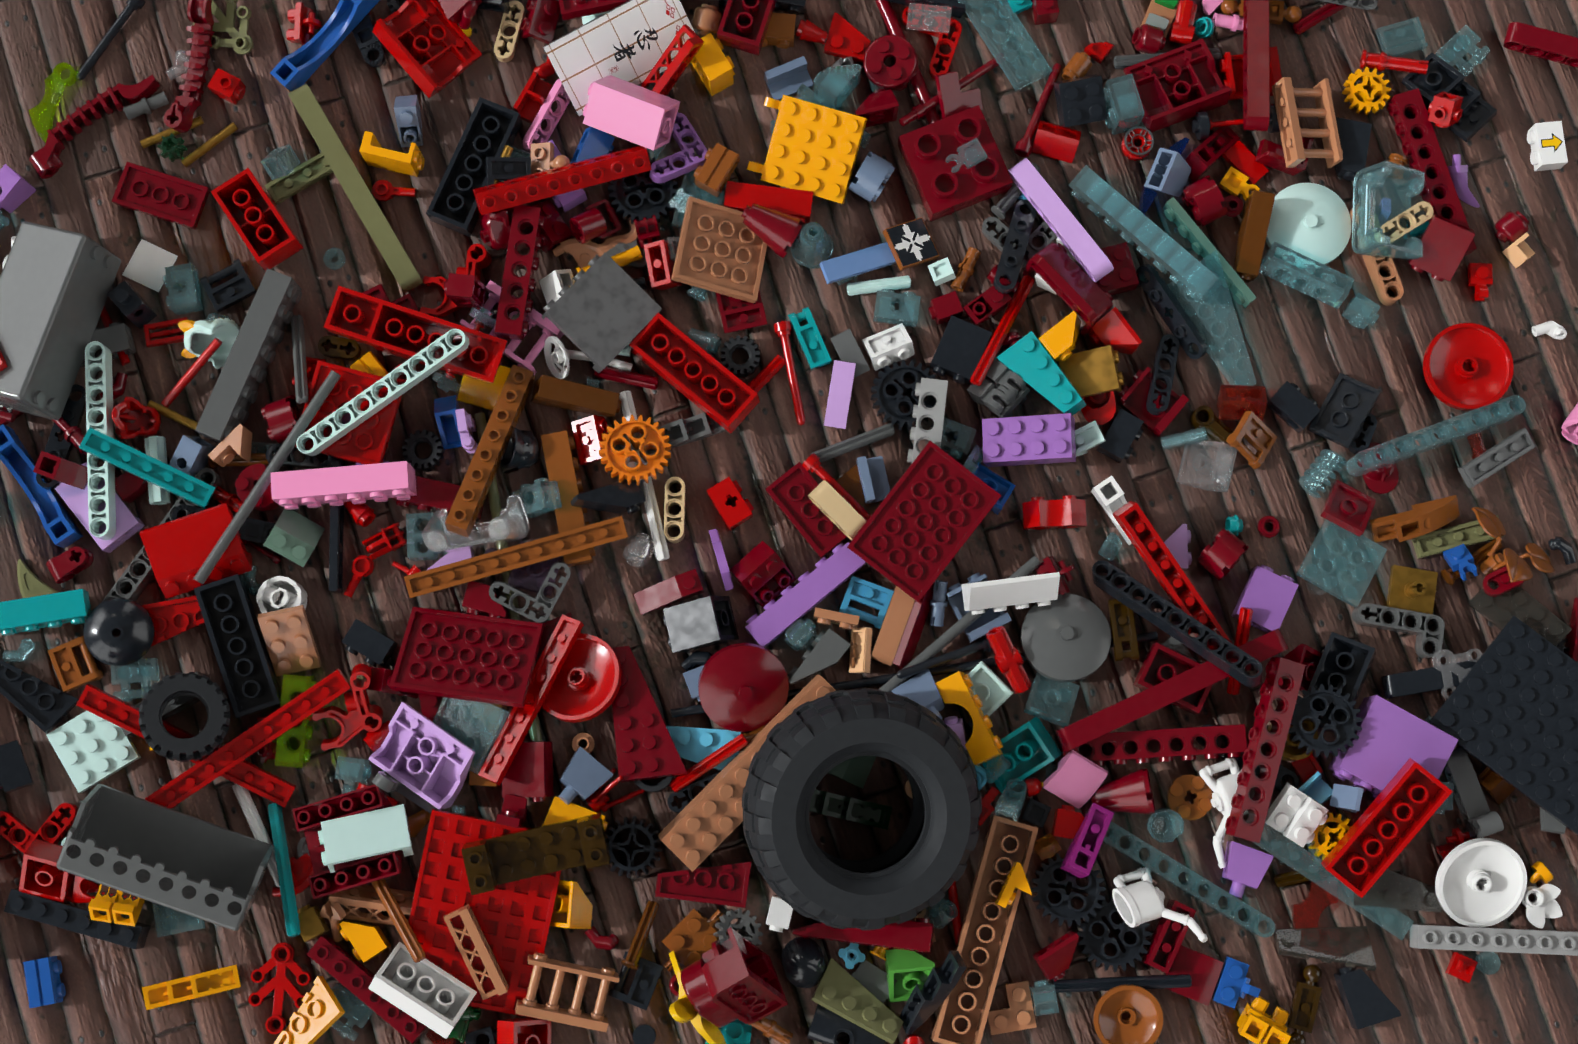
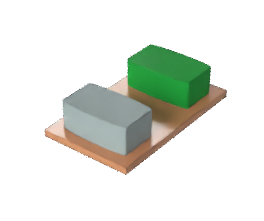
(1161, 14)

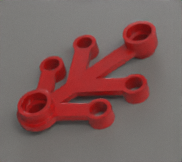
(279, 983)

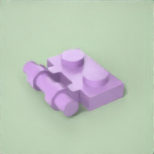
(466, 427)

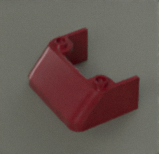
(1071, 284)

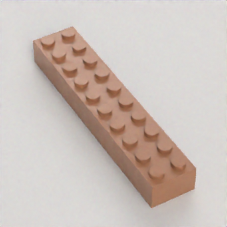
(719, 805)
(984, 933)

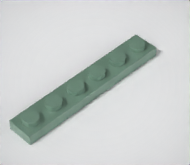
(1203, 246)

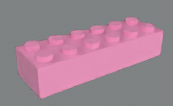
(343, 484)

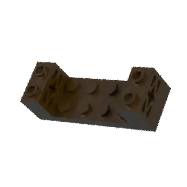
(535, 852)

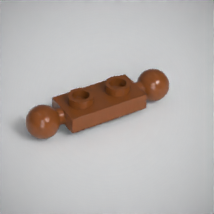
(1276, 11)

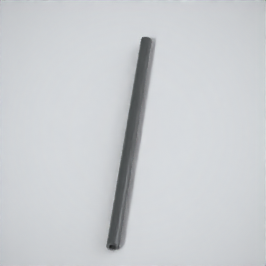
(265, 479)
(954, 631)

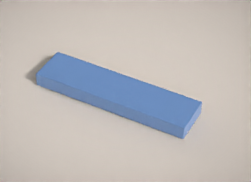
(857, 263)

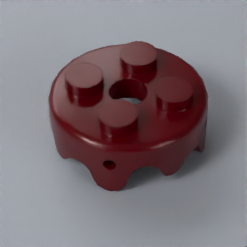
(892, 77)

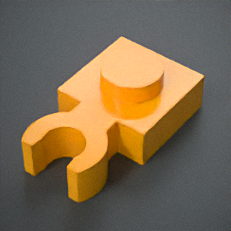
(1235, 183)

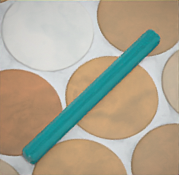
(284, 870)

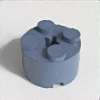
(870, 176)

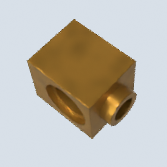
(311, 923)

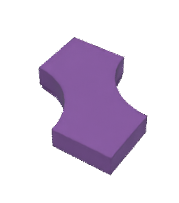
(721, 559)

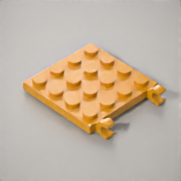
(811, 148)

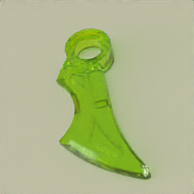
(43, 114)

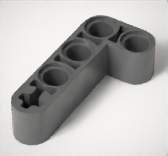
(1398, 624)
(1470, 797)

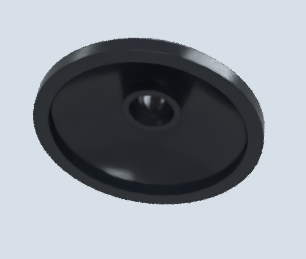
(135, 628)

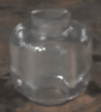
(638, 550)

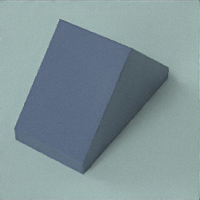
(1346, 798)

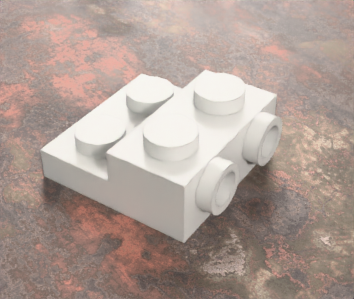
(1296, 815)

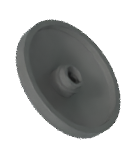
(1066, 638)

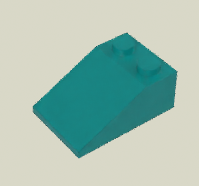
(1027, 750)

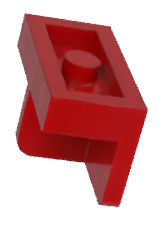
(532, 97)

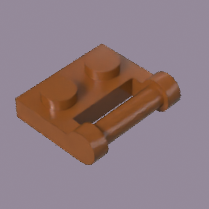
(1256, 434)
(68, 666)

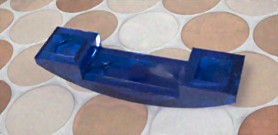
(1148, 195)

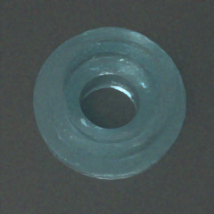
(329, 254)

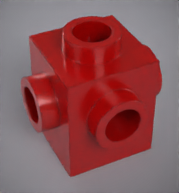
(1445, 109)

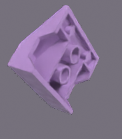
(424, 757)

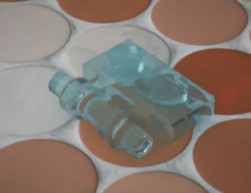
(1458, 46)
(141, 672)
(355, 1011)

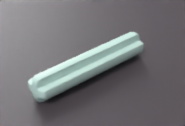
(873, 286)

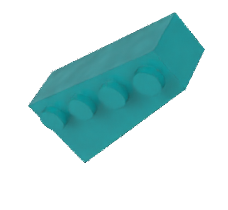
(1042, 373)
(44, 611)

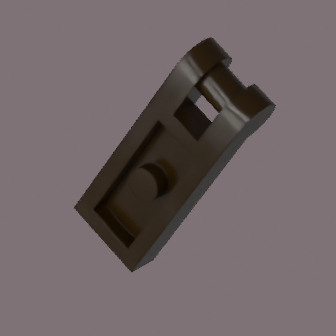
(1123, 631)

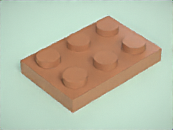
(289, 640)

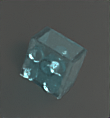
(1122, 104)

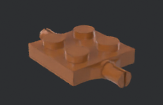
(691, 937)

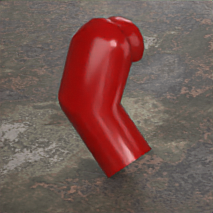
(545, 69)

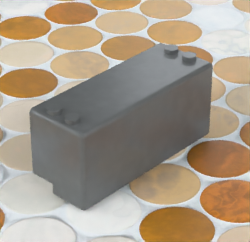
(48, 314)
(165, 857)

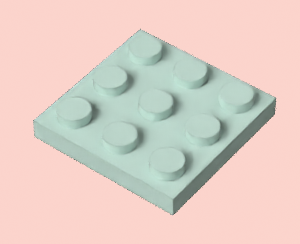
(91, 749)

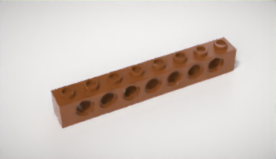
(490, 451)

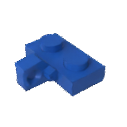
(1233, 983)

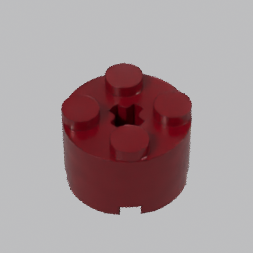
(1204, 200)
(281, 417)
(247, 481)
(1223, 554)

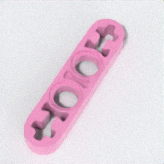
(546, 113)

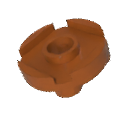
(1201, 802)

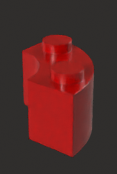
(1062, 513)

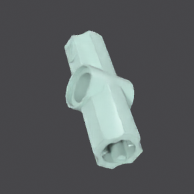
(156, 447)

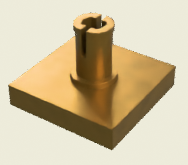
(1412, 589)

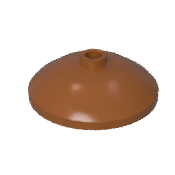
(1141, 1025)

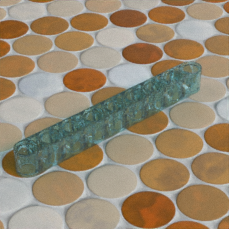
(1427, 439)
(1194, 881)

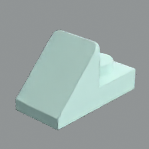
(1088, 437)

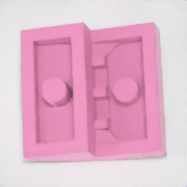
(1075, 779)

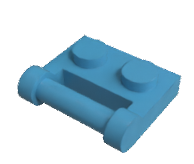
(869, 595)

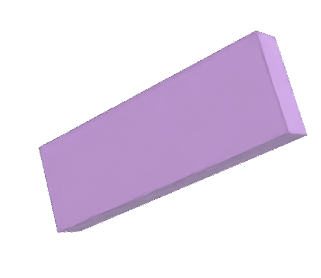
(839, 394)

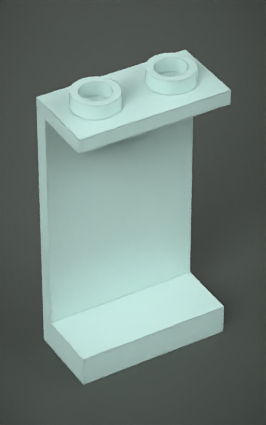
(365, 835)

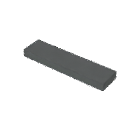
(1496, 457)

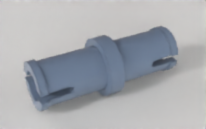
(938, 603)

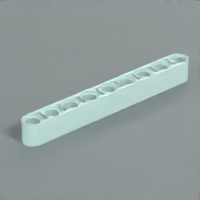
(372, 392)
(106, 426)

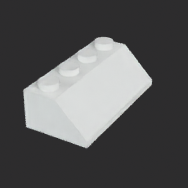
(1010, 591)
(422, 991)

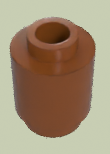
(1077, 66)

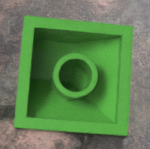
(908, 969)

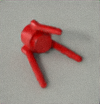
(599, 798)

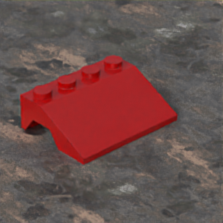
(426, 44)
(183, 544)

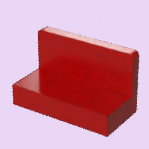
(1056, 141)

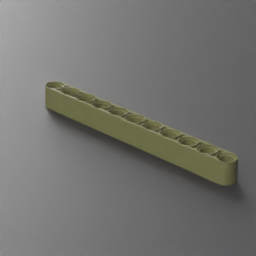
(355, 188)

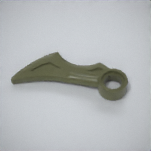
(30, 584)

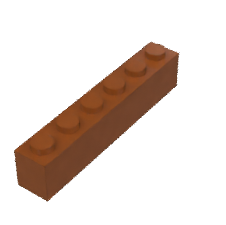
(563, 468)

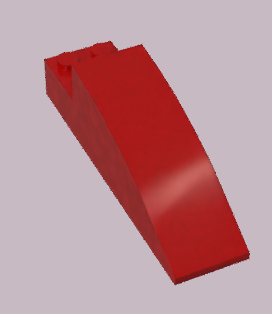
(407, 332)

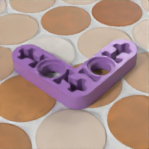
(686, 155)

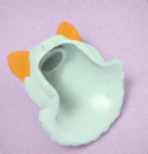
(202, 332)

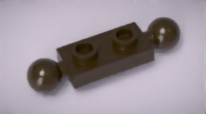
(1305, 1005)

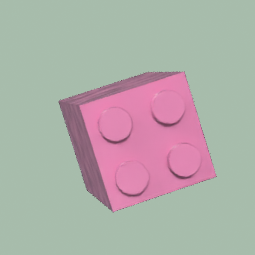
(630, 112)

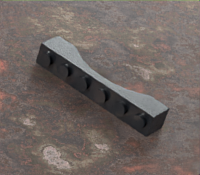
(75, 919)

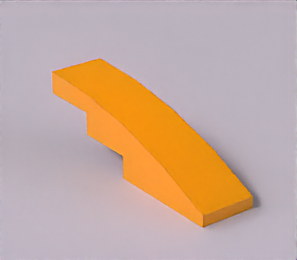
(191, 987)

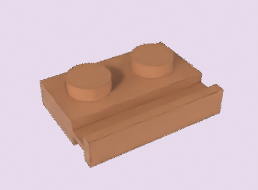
(844, 620)

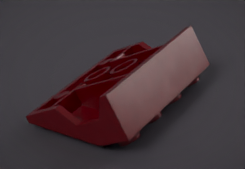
(1178, 85)

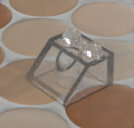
(1207, 465)

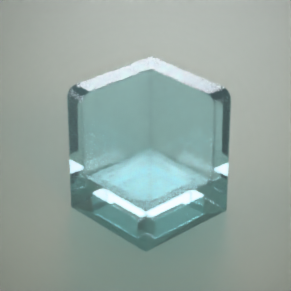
(280, 162)

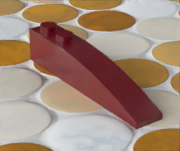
(904, 936)

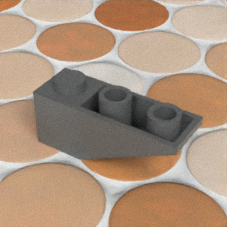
(825, 654)

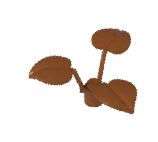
(1516, 565)

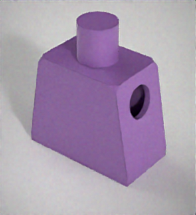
(13, 189)
(1244, 867)

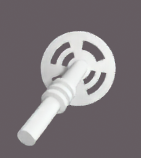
(562, 355)

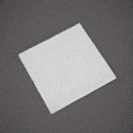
(149, 265)

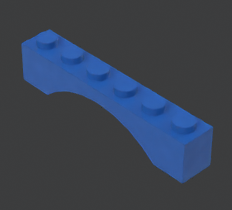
(302, 63)
(48, 506)

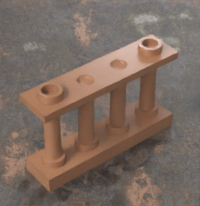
(1289, 126)
(572, 1015)

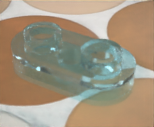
(974, 459)

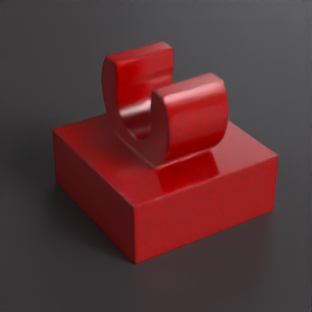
(1461, 967)

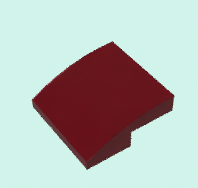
(740, 314)
(1203, 972)

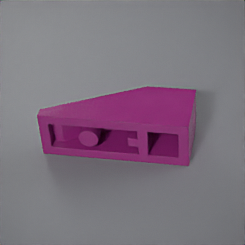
(1087, 841)

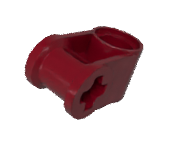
(67, 565)

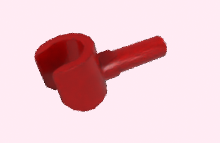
(413, 570)

